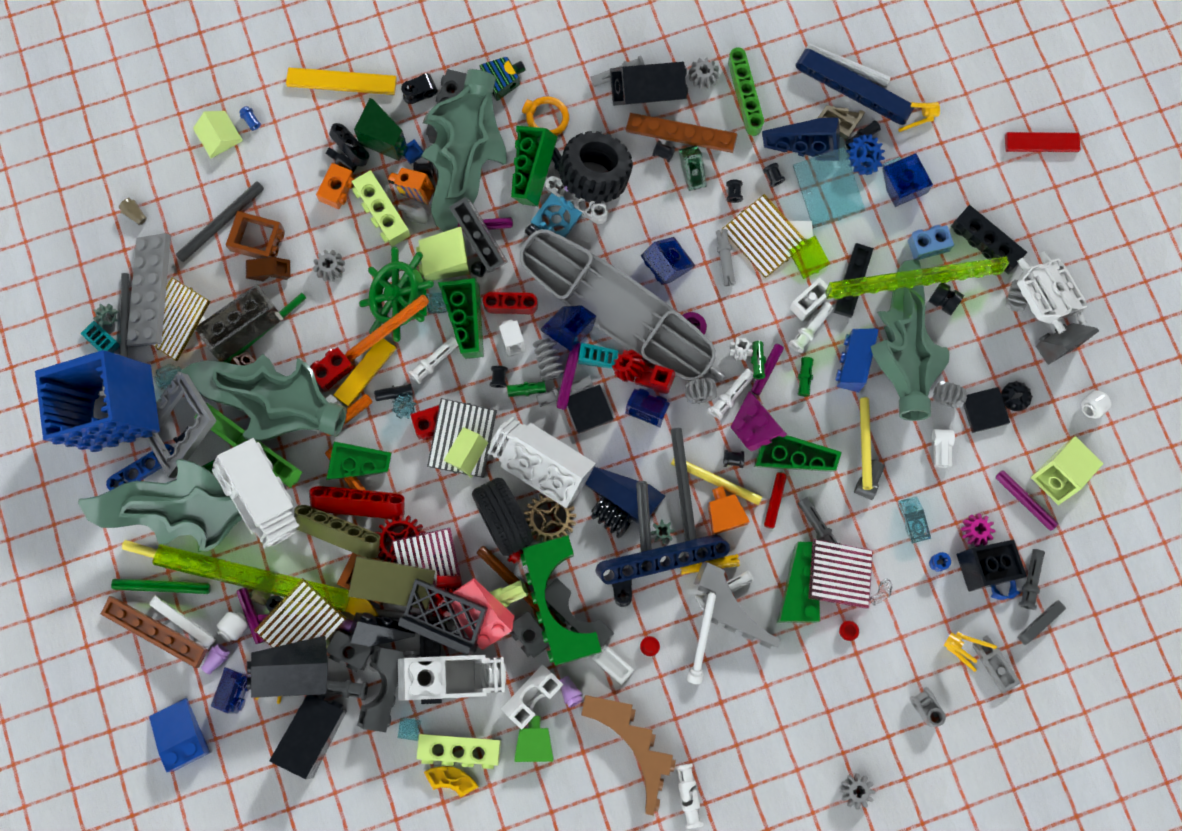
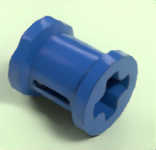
(940, 556)

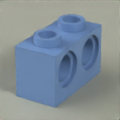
(932, 246)

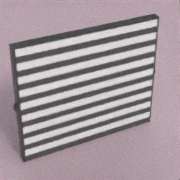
(450, 420)

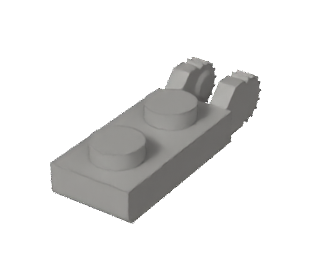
(997, 666)

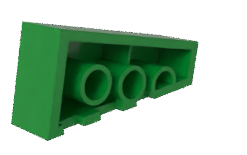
(531, 163)
(464, 312)
(797, 455)
(795, 601)

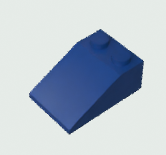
(178, 736)

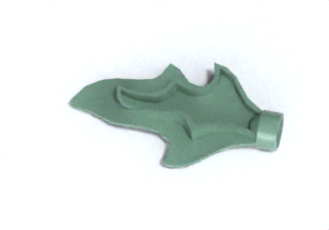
(463, 143)
(909, 353)
(268, 398)
(184, 506)

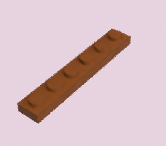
(681, 132)
(154, 632)

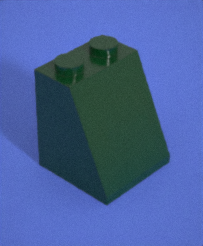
(380, 132)

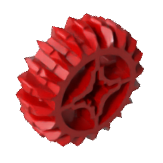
(405, 533)

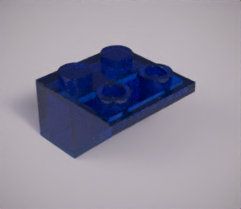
(570, 325)
(231, 691)

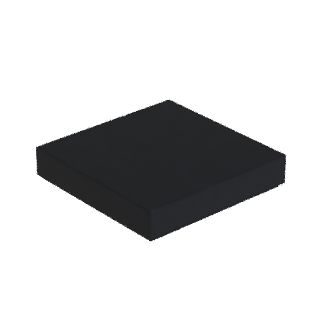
(589, 409)
(985, 410)

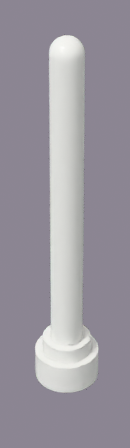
(696, 674)

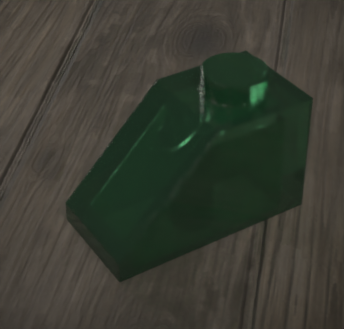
(692, 167)

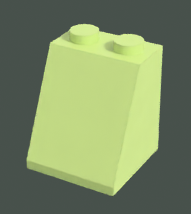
(443, 255)
(1067, 471)

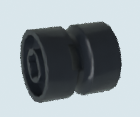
(946, 298)

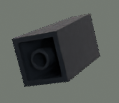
(648, 83)
(289, 669)
(309, 736)

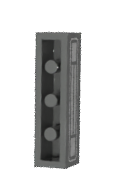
(478, 234)

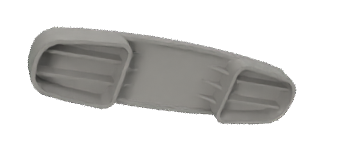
(621, 304)

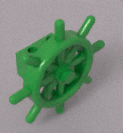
(397, 294)

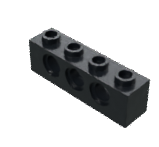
(986, 229)

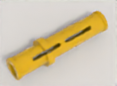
(724, 562)

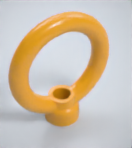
(530, 107)

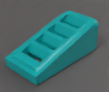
(111, 347)
(597, 363)

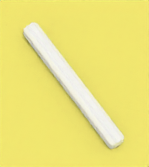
(857, 68)

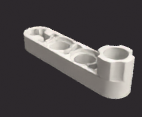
(597, 207)
(201, 636)

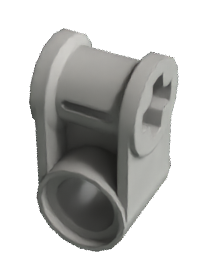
(928, 706)

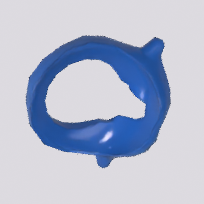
(1012, 592)

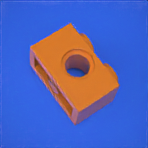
(334, 176)

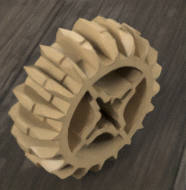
(542, 513)

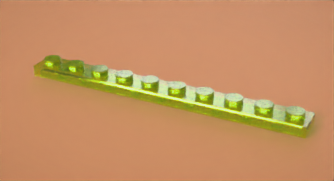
(916, 277)
(242, 574)

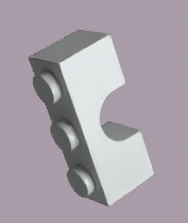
(521, 704)

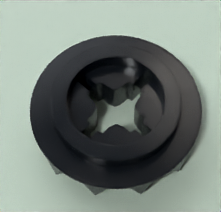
(1014, 404)

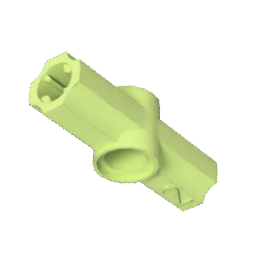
(510, 593)

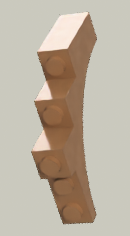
(652, 763)

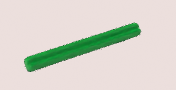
(160, 586)

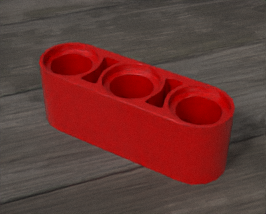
(501, 299)

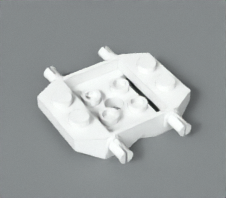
(1059, 288)

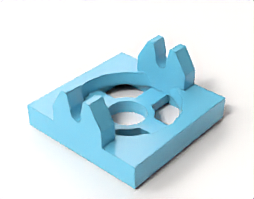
(551, 201)

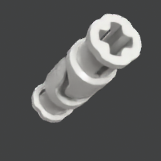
(688, 792)

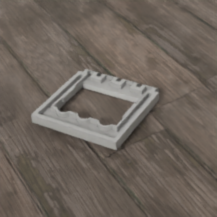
(194, 435)

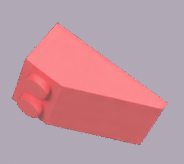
(497, 620)

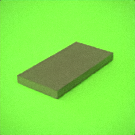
(388, 581)

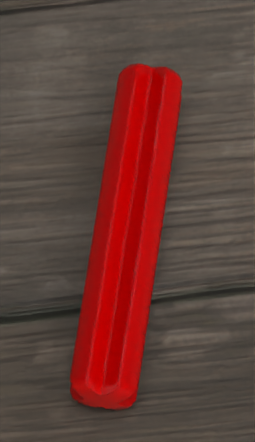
(775, 500)

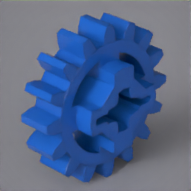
(866, 155)

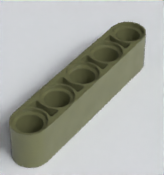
(337, 531)

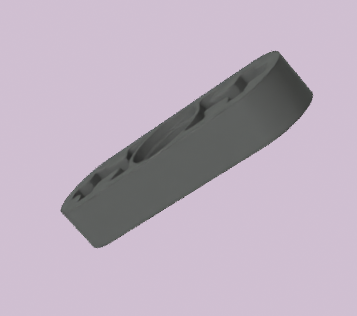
(1041, 622)

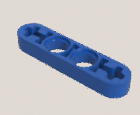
(140, 465)

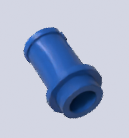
(247, 114)

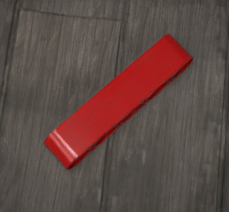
(357, 502)

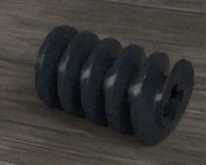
(611, 517)

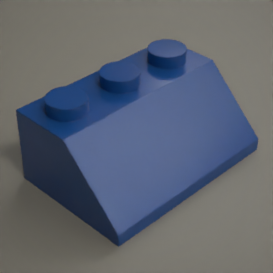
(856, 359)

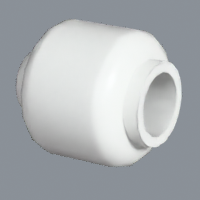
(1096, 404)
(232, 626)

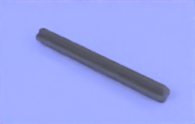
(223, 218)
(683, 484)

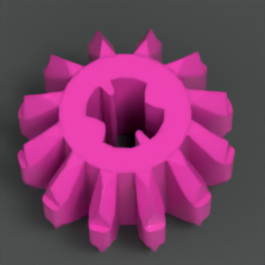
(986, 531)

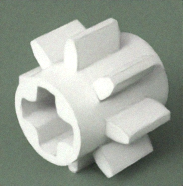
(741, 349)

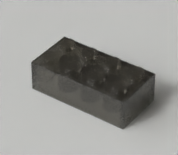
(238, 323)

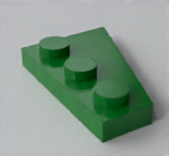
(356, 461)

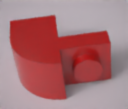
(656, 378)

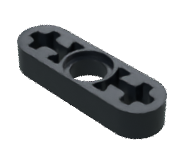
(341, 136)

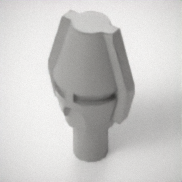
(415, 212)

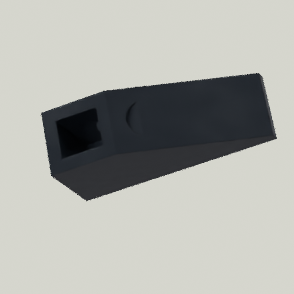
(373, 630)

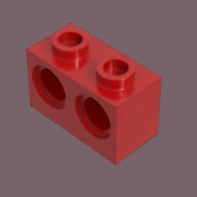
(334, 373)
(428, 415)

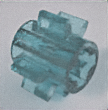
(404, 402)

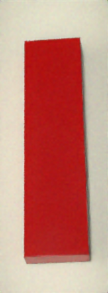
(1042, 142)

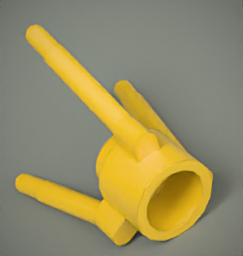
(929, 110)
(954, 644)

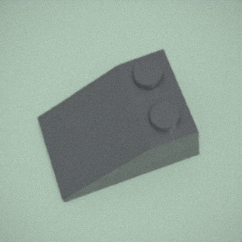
(1057, 345)

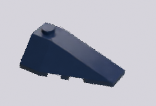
(805, 137)
(622, 492)

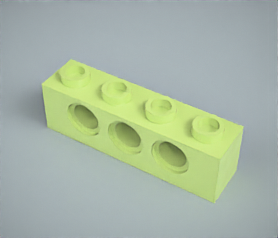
(368, 183)
(427, 743)

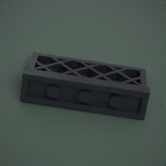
(434, 631)

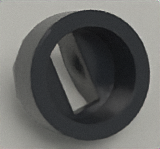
(478, 269)

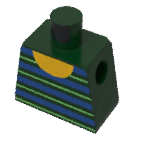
(506, 75)

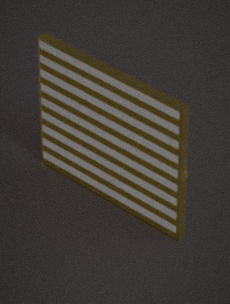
(764, 235)
(181, 317)
(300, 617)

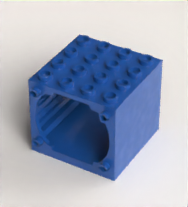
(69, 395)

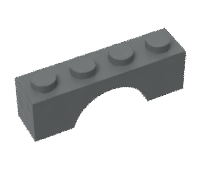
(557, 597)
(376, 714)

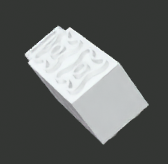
(541, 460)
(256, 492)
(450, 677)

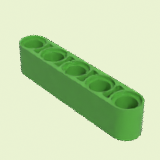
(745, 83)

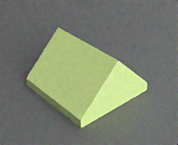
(216, 132)
(466, 451)

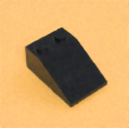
(991, 565)

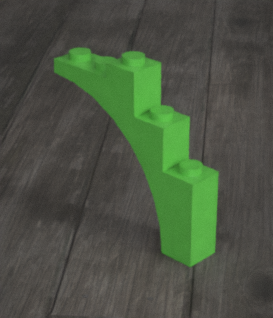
(234, 436)

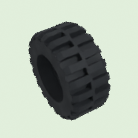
(601, 150)

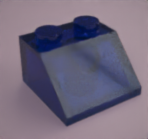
(906, 180)
(667, 260)
(647, 407)

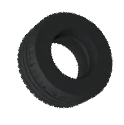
(502, 516)

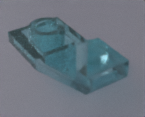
(915, 519)

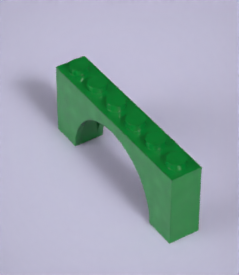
(563, 643)

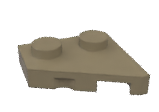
(847, 119)

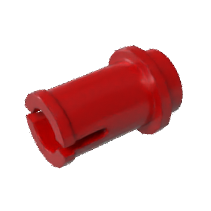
(449, 581)

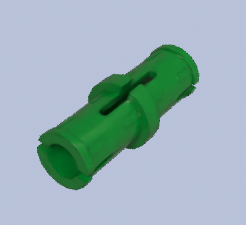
(758, 370)
(805, 376)
(526, 389)

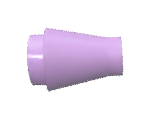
(216, 656)
(570, 692)

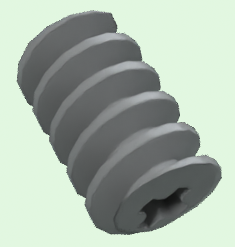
(547, 359)

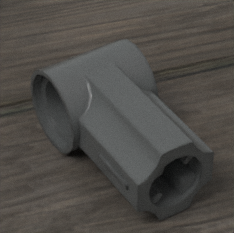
(877, 469)

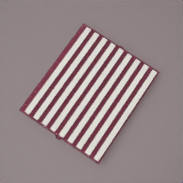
(431, 551)
(840, 574)

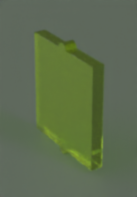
(809, 257)

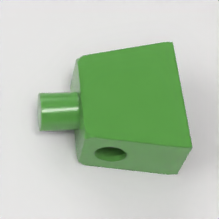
(534, 743)

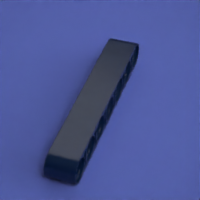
(854, 86)
(654, 556)

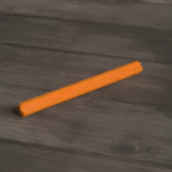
(387, 327)

